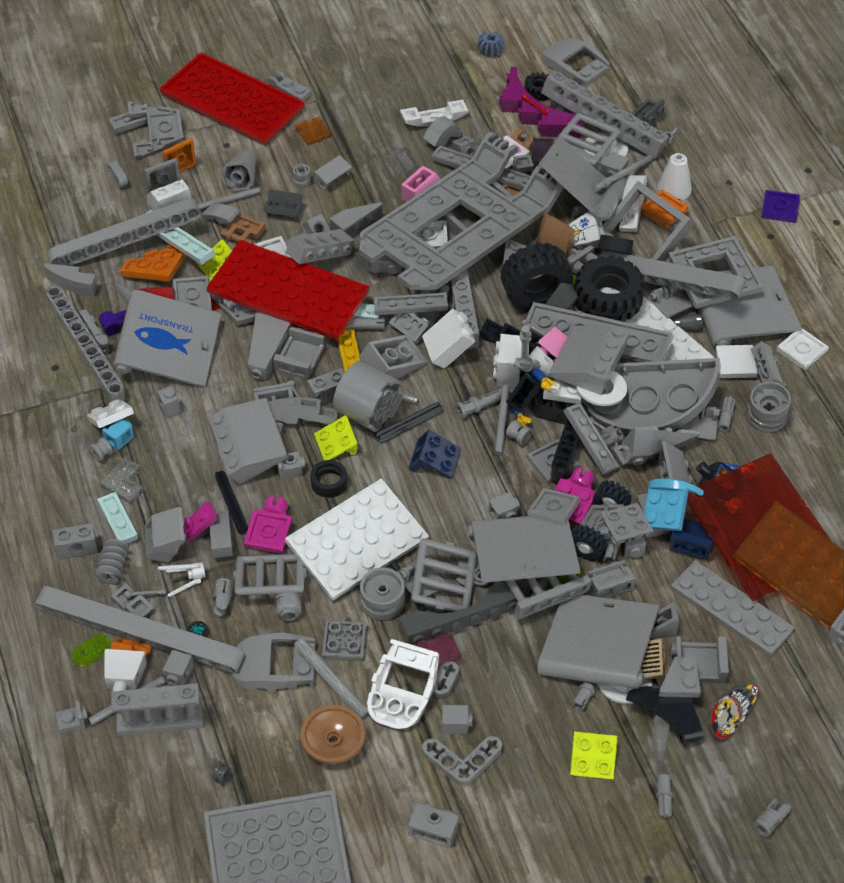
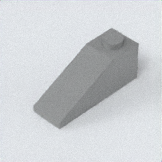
(357, 218)

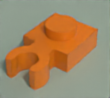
(131, 645)

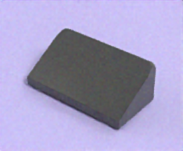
(563, 296)

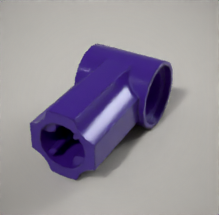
(112, 322)

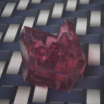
(444, 645)

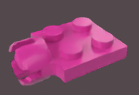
(578, 486)
(269, 527)

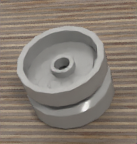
(382, 593)

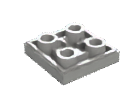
(344, 640)

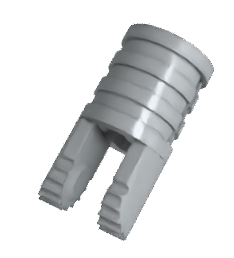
(222, 596)
(771, 818)

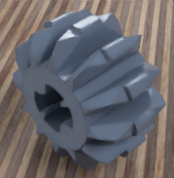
(490, 44)

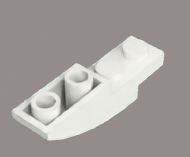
(630, 221)

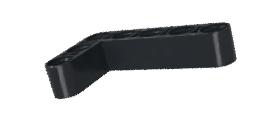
(569, 441)

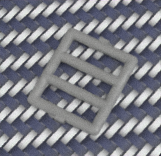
(599, 152)
(259, 560)
(420, 579)

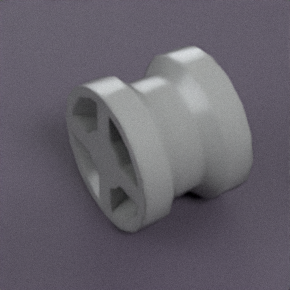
(100, 449)

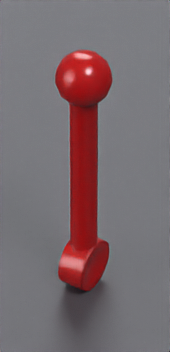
(543, 111)

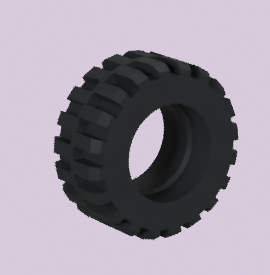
(531, 262)
(612, 273)

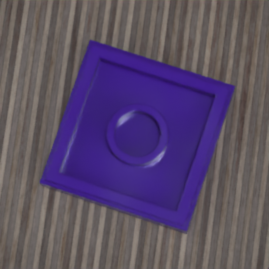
(780, 206)

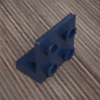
(435, 453)
(691, 540)

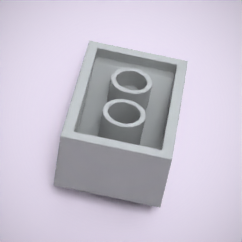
(394, 355)

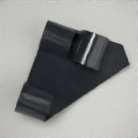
(674, 710)

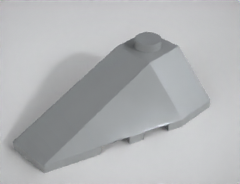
(645, 442)

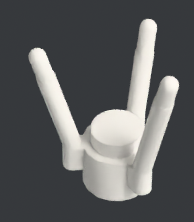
(194, 571)

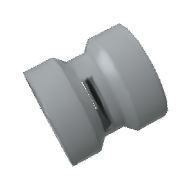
(301, 175)
(519, 432)

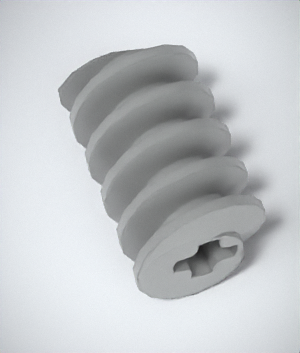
(111, 561)

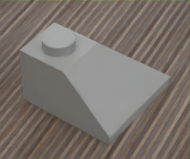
(160, 175)

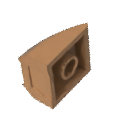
(556, 233)

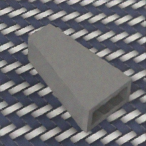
(267, 340)

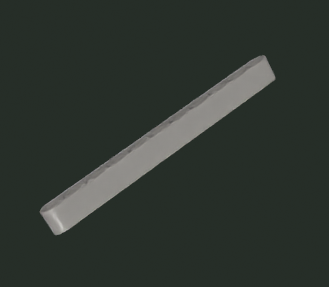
(139, 629)

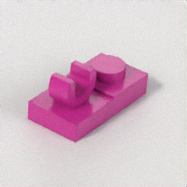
(199, 521)

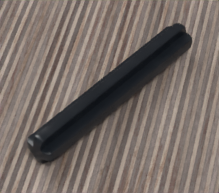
(408, 422)
(231, 502)

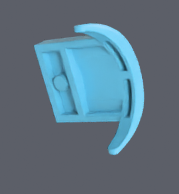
(667, 503)

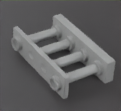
(545, 599)
(161, 719)

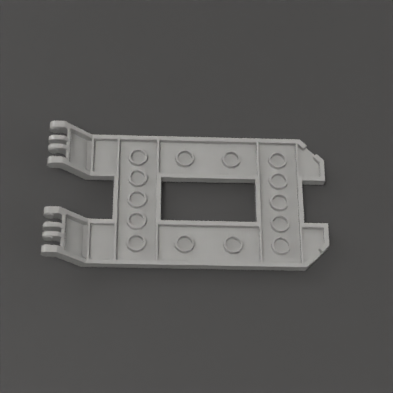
(470, 187)

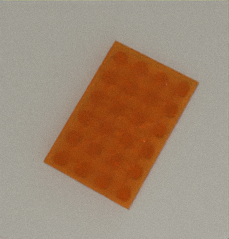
(796, 563)

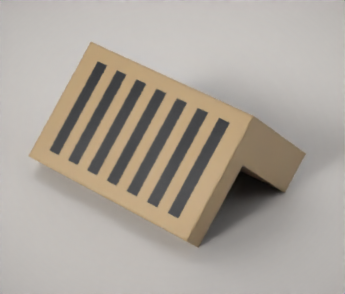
(655, 661)

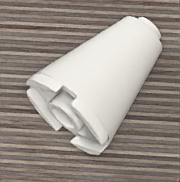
(676, 177)

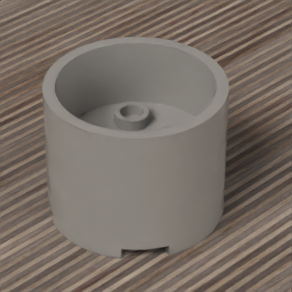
(367, 395)

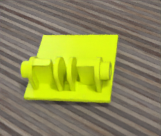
(212, 266)
(336, 439)
(593, 755)

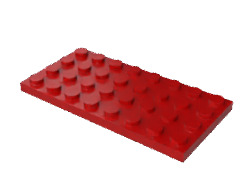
(232, 98)
(288, 289)

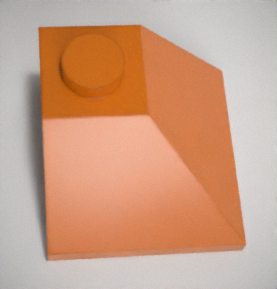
(183, 152)

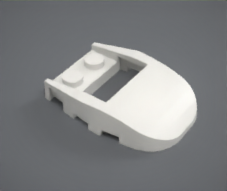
(396, 706)

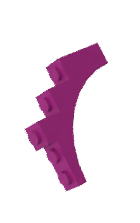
(550, 125)

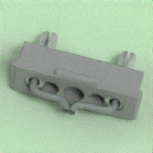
(766, 363)

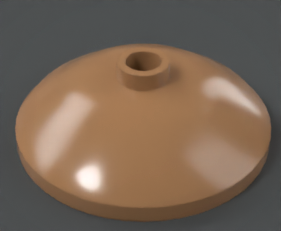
(329, 724)

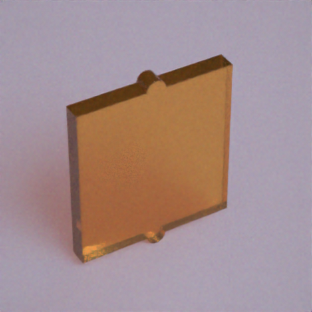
(312, 131)

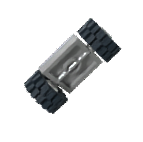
(592, 534)

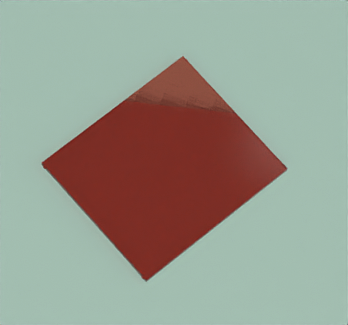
(735, 506)

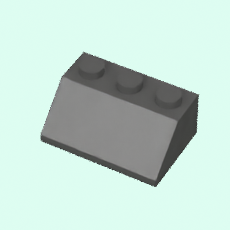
(673, 465)

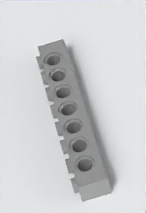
(584, 101)

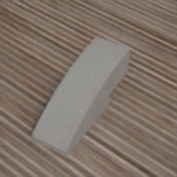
(71, 279)
(221, 535)

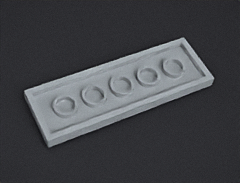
(732, 608)

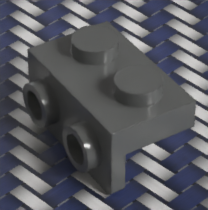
(649, 111)
(283, 203)

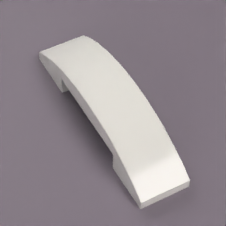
(453, 111)

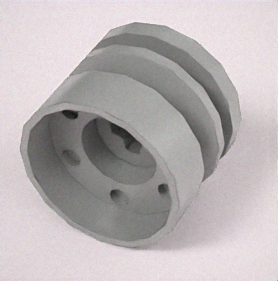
(769, 407)

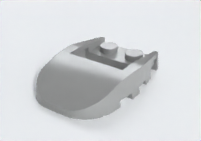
(560, 51)
(255, 666)

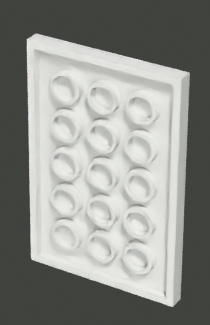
(356, 538)

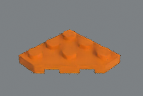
(154, 265)

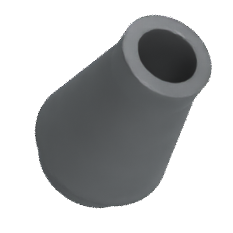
(690, 322)

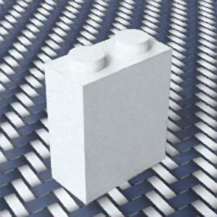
(448, 338)

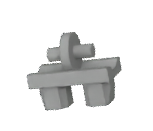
(579, 258)

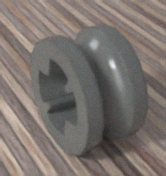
(221, 773)

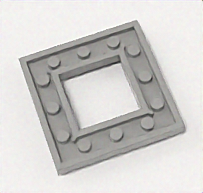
(736, 258)

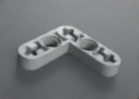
(460, 765)

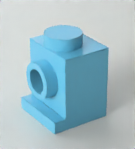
(118, 433)

